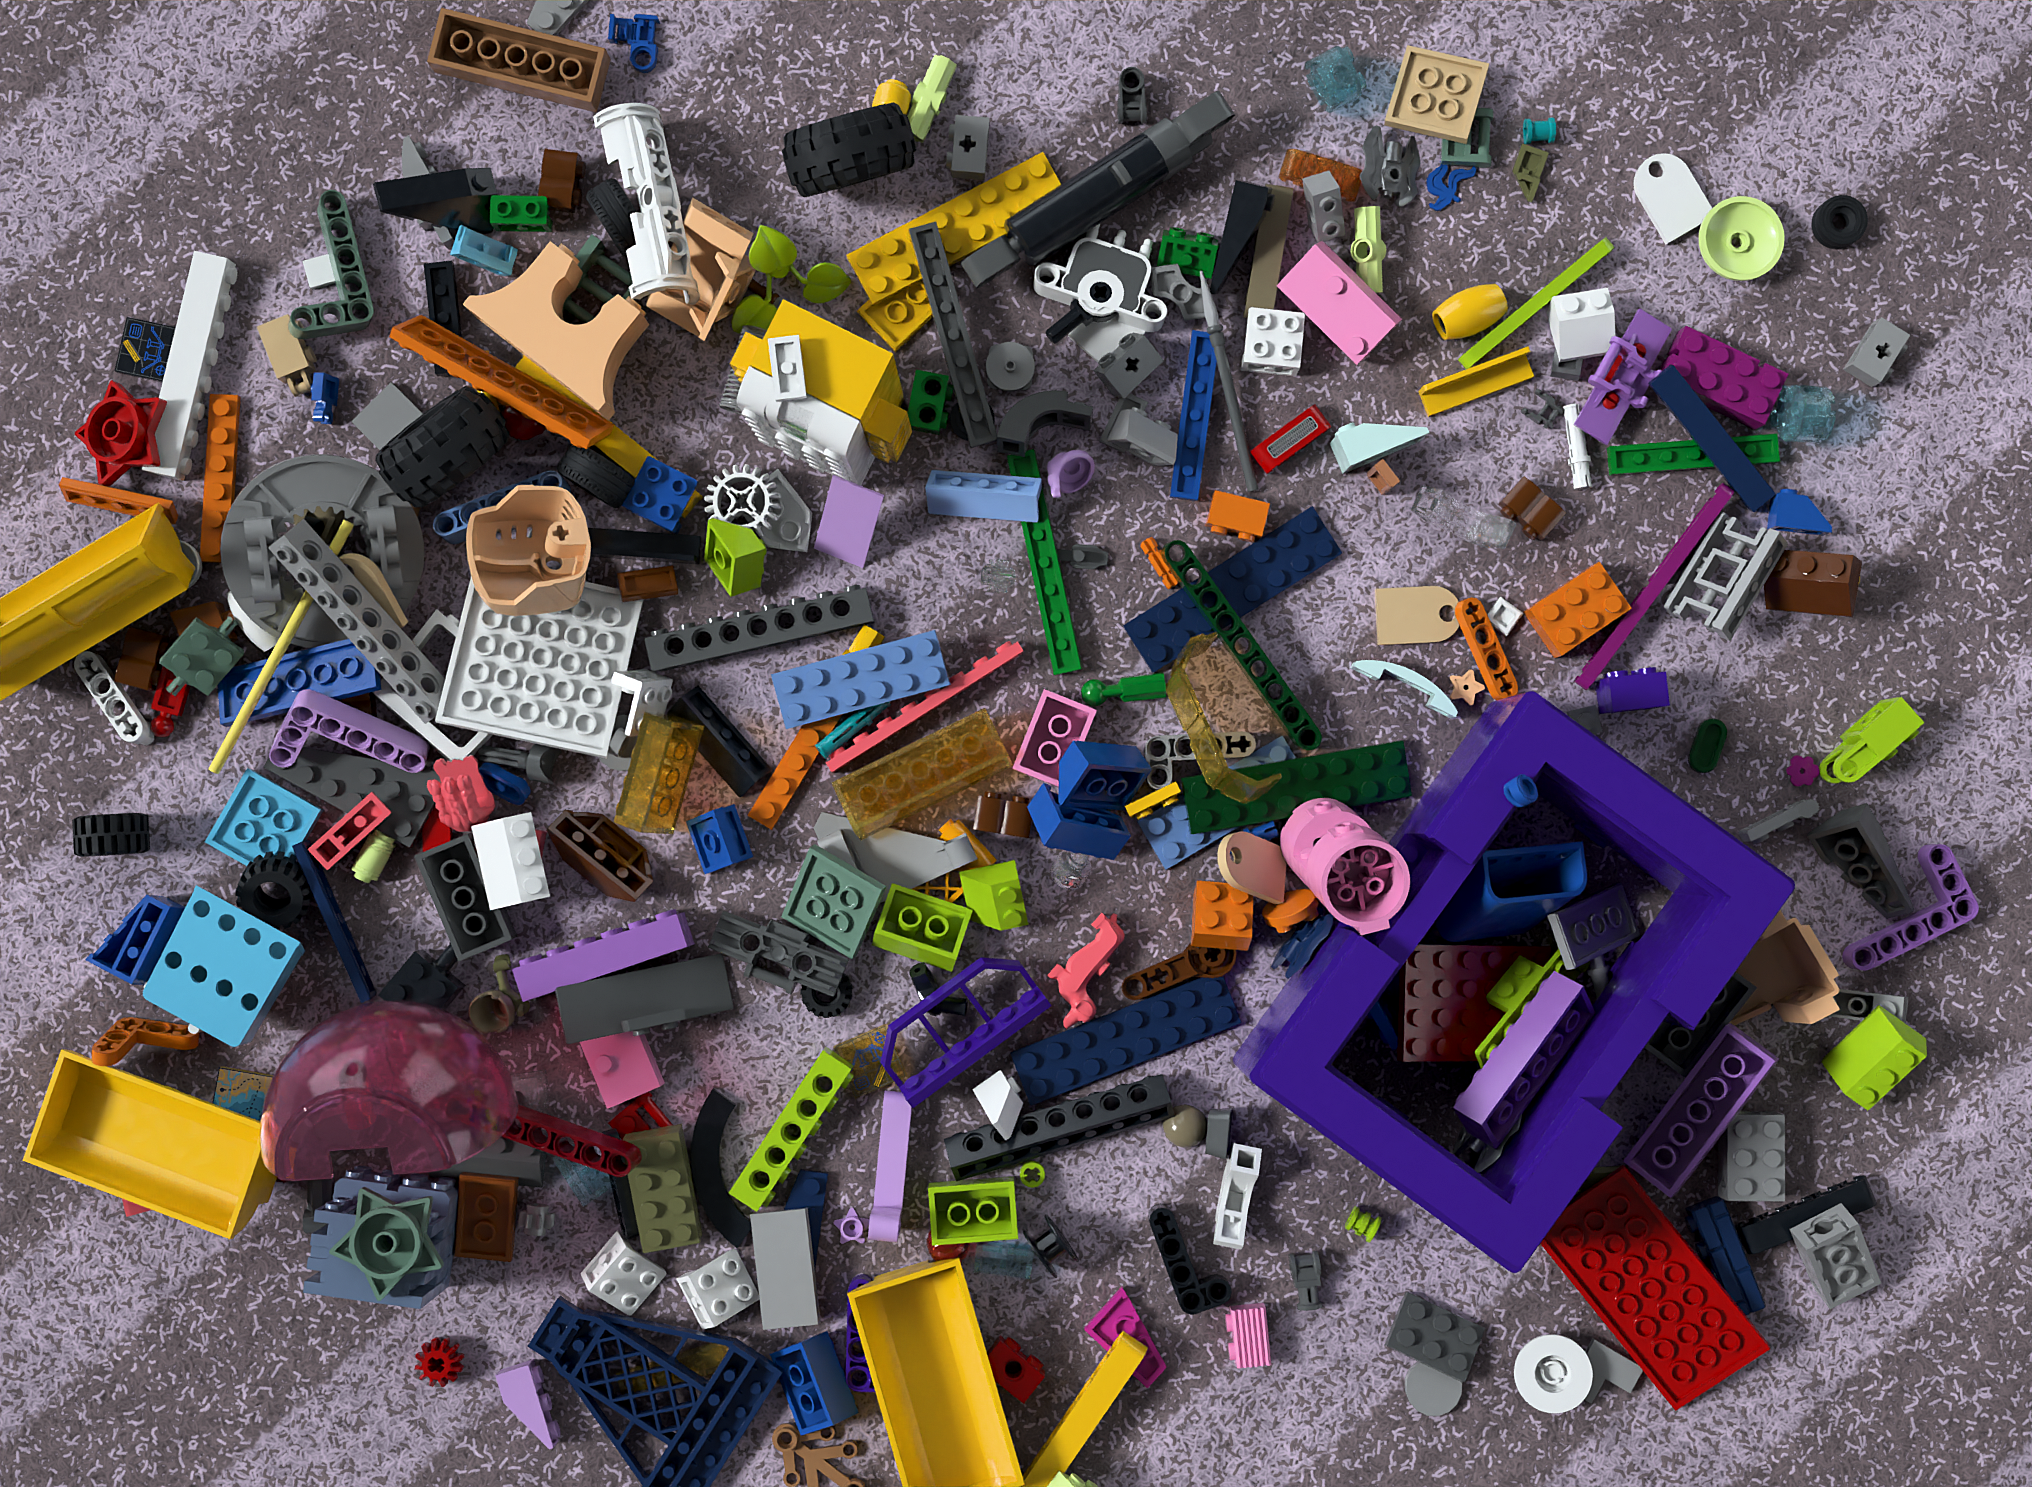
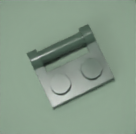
(1459, 154)

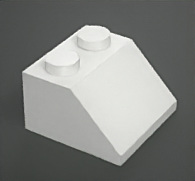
(1582, 324)

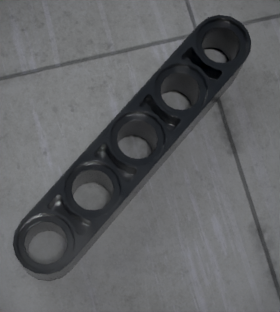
(1774, 1229)

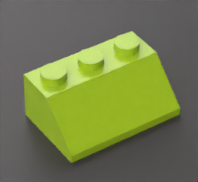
(921, 927)
(1875, 1057)
(973, 1210)

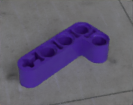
(854, 1359)

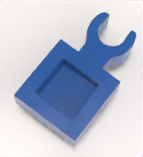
(325, 394)

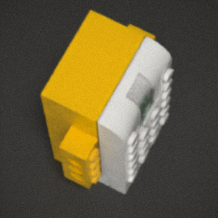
(849, 404)

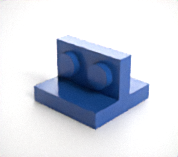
(719, 838)

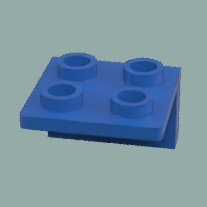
(660, 494)

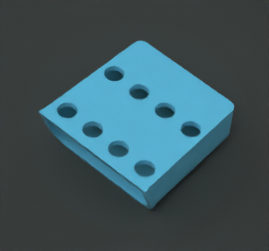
(222, 969)

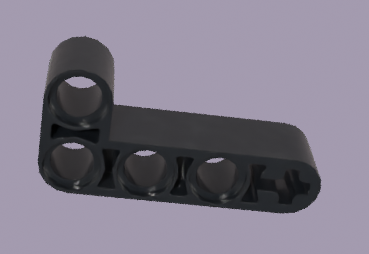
(1180, 1257)

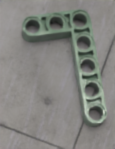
(342, 273)

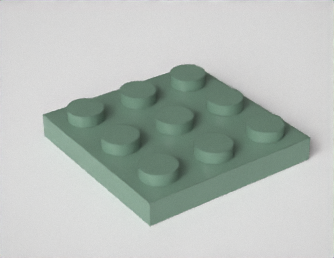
(833, 901)

